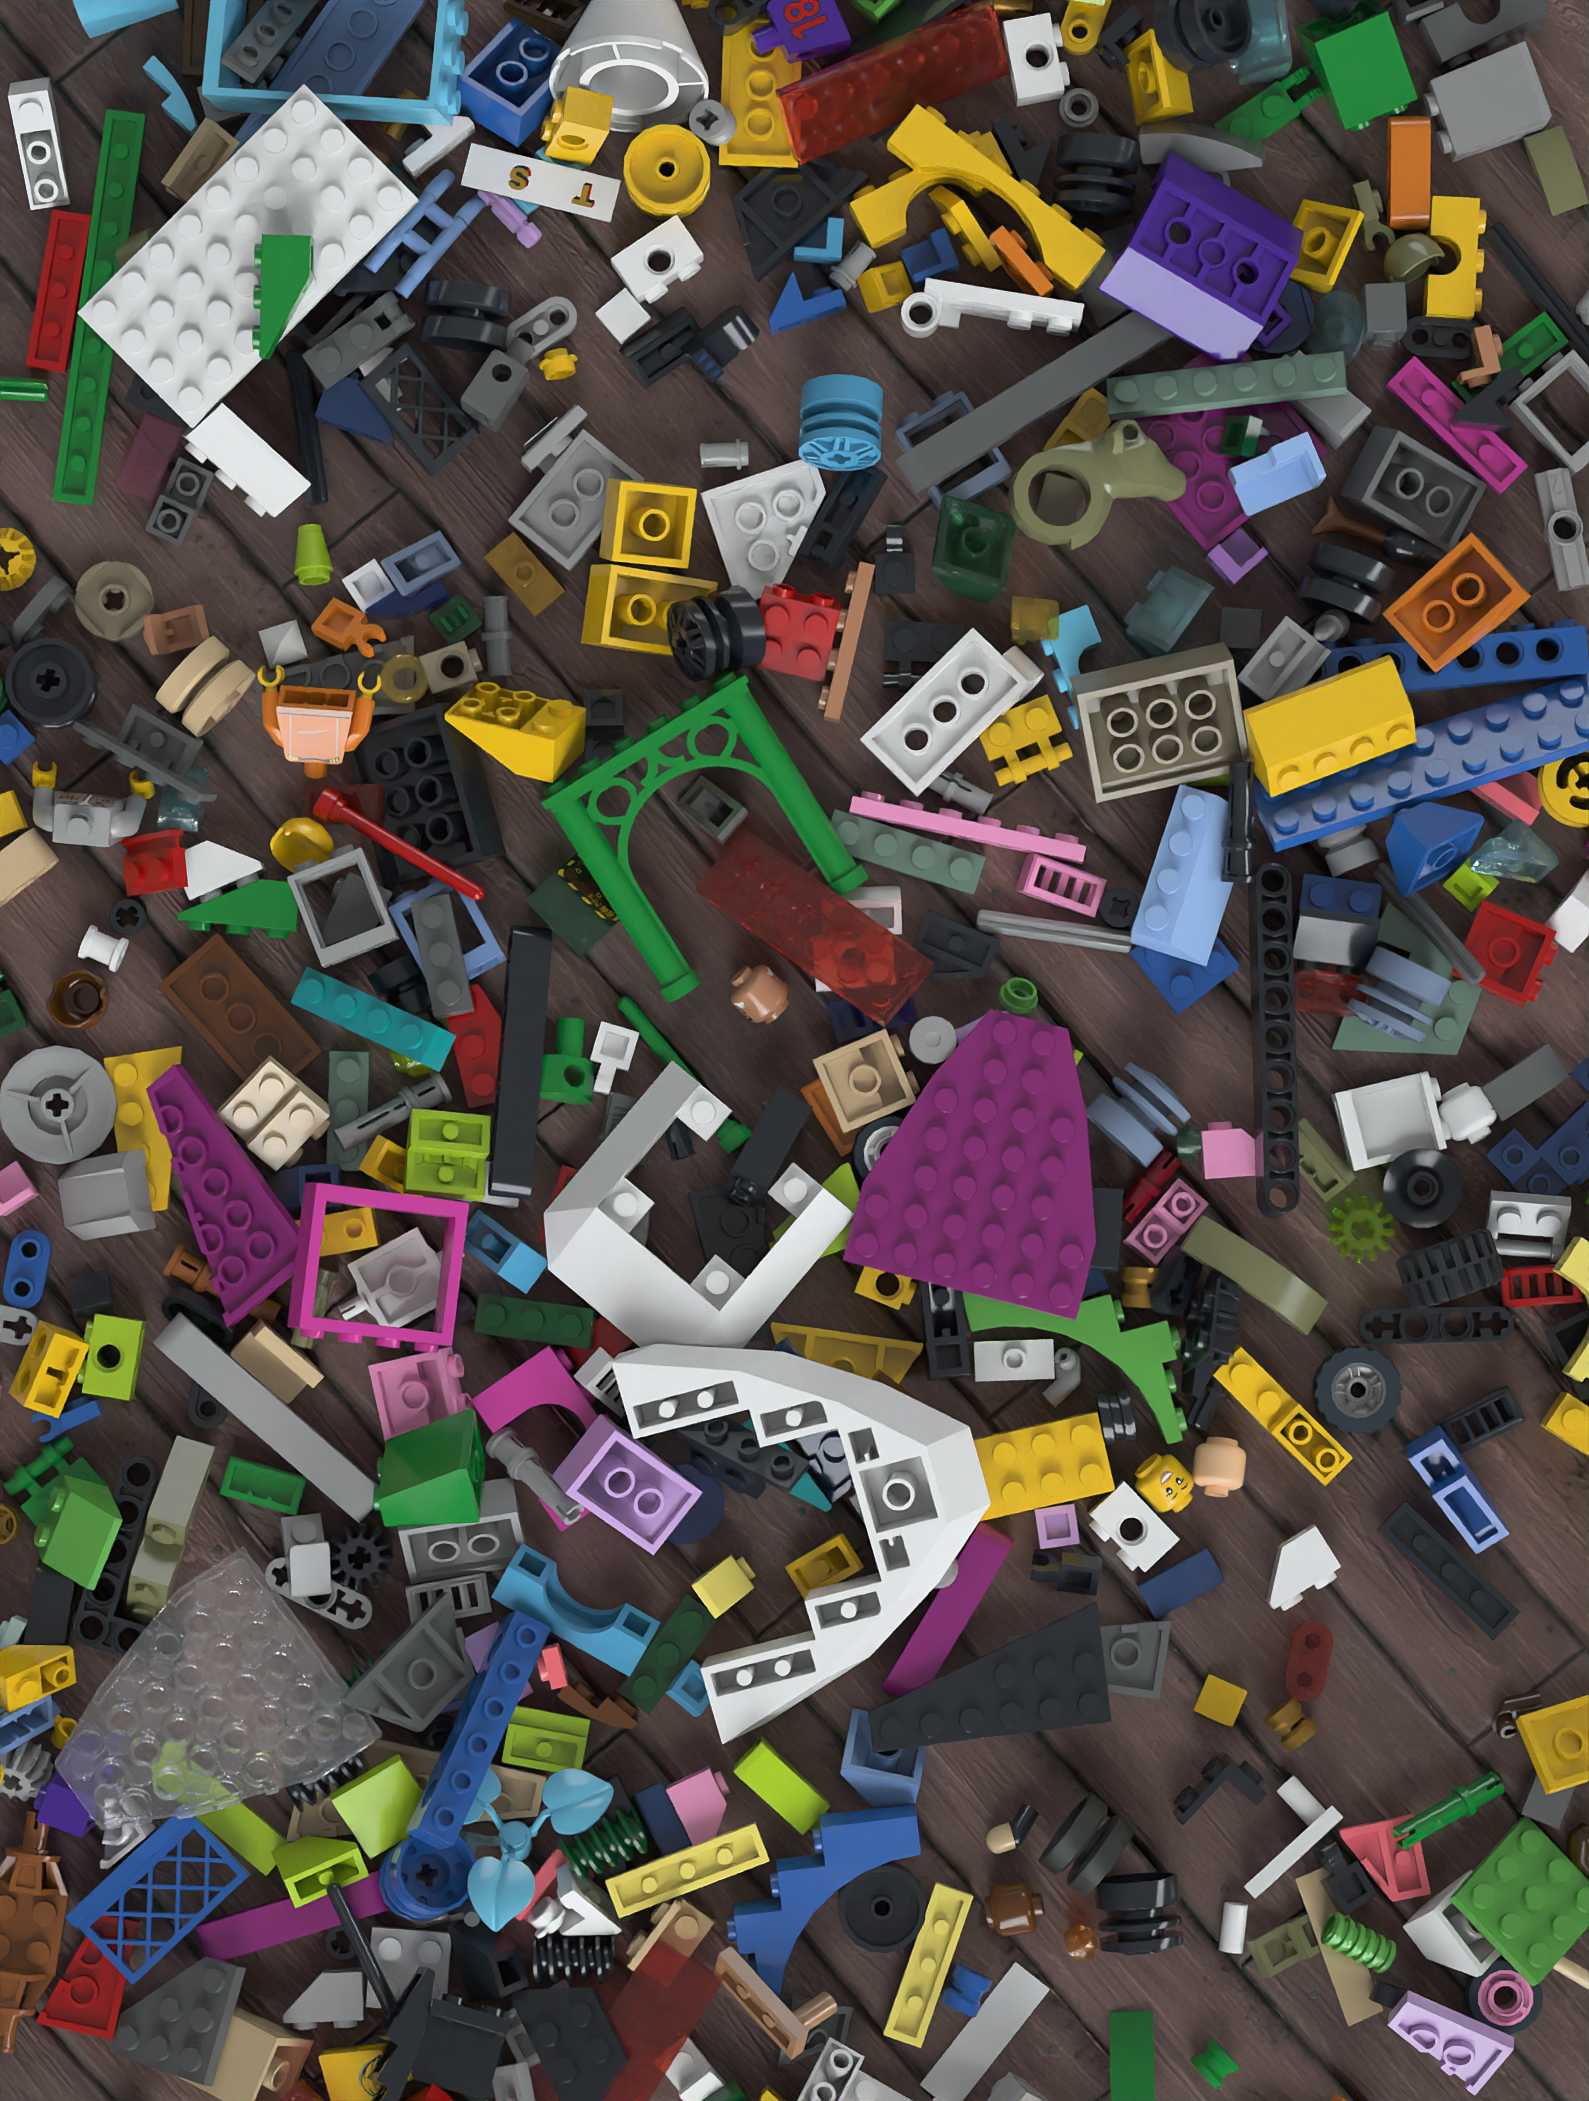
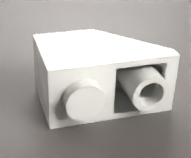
(217, 868)
(1298, 1565)

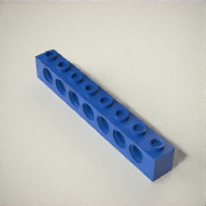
(1569, 660)

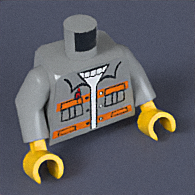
(87, 817)

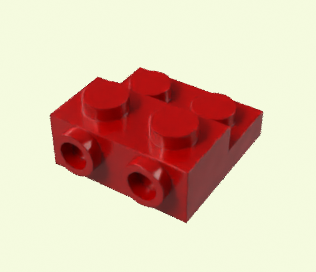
(798, 630)
(1510, 952)

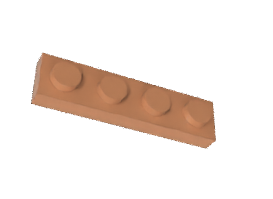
(850, 625)

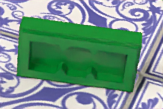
(263, 1485)

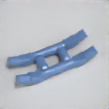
(428, 253)

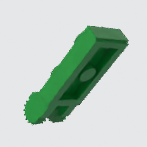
(1270, 109)

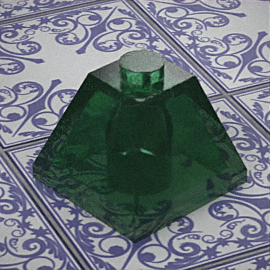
(972, 549)

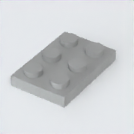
(569, 502)

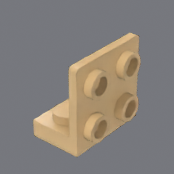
(676, 1924)

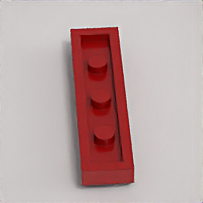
(59, 292)

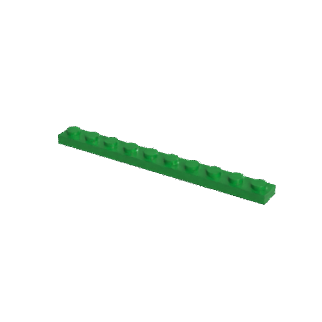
(91, 355)

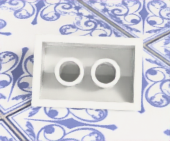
(245, 461)

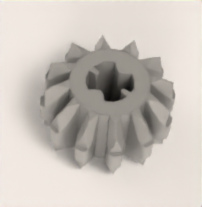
(25, 1770)

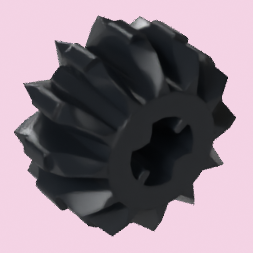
(370, 1566)

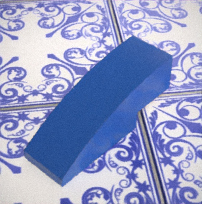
(1456, 1489)

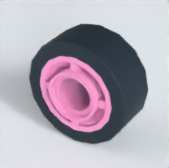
(1508, 2018)

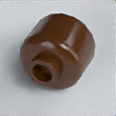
(1013, 1908)

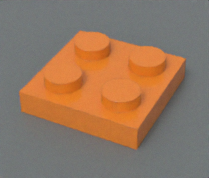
(1028, 276)

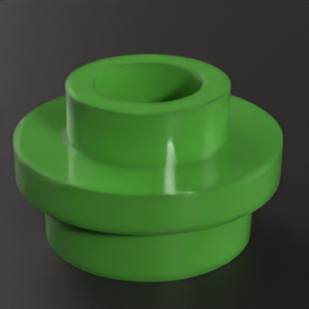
(1018, 996)

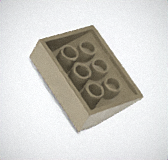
(1160, 721)

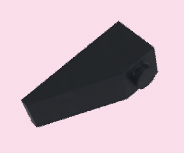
(943, 1332)

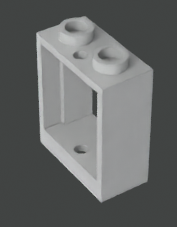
(1529, 390)
(359, 944)

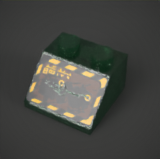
(574, 907)

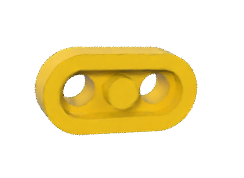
(1083, 15)

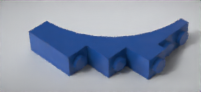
(850, 1846)

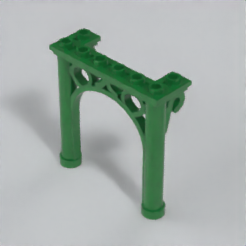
(613, 871)

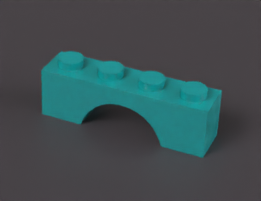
(373, 1019)

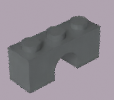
(1454, 38)

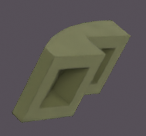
(1556, 169)
(1284, 1945)

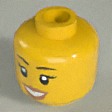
(1164, 1483)

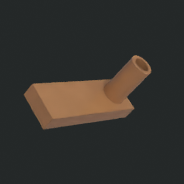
(783, 2026)

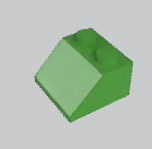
(78, 1530)

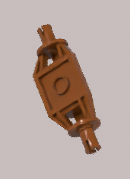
(29, 1925)

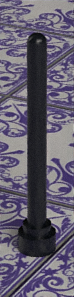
(361, 1947)

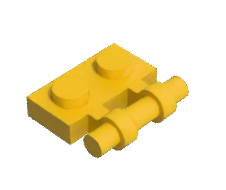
(1018, 729)

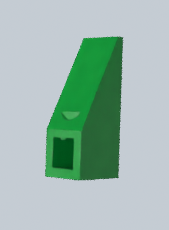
(285, 278)
(257, 906)

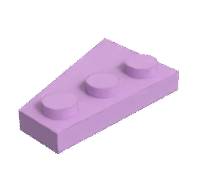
(1454, 2039)

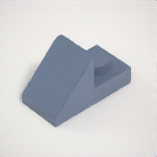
(420, 564)

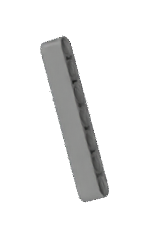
(267, 1416)

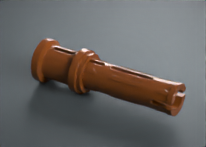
(200, 1281)

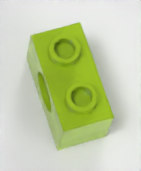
(128, 1337)

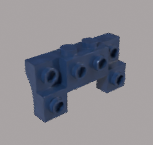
(1556, 1160)

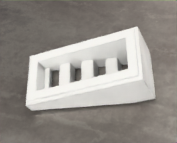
(593, 1372)

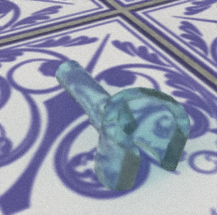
(474, 1839)

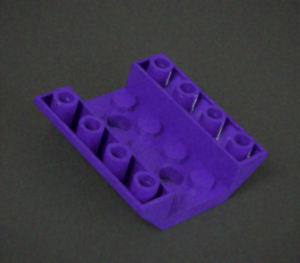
(1195, 284)

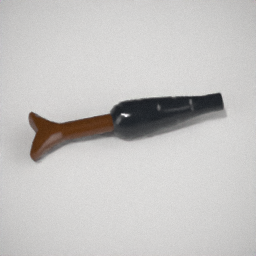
(1394, 543)

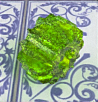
(1359, 1216)

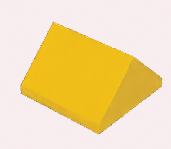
(1154, 84)
(1324, 244)

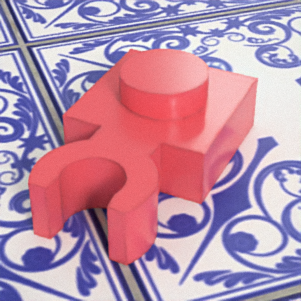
(552, 1666)

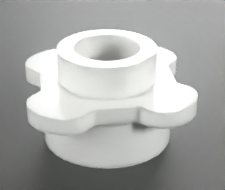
(547, 1916)

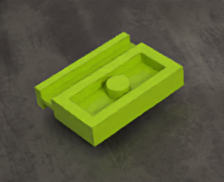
(545, 1739)

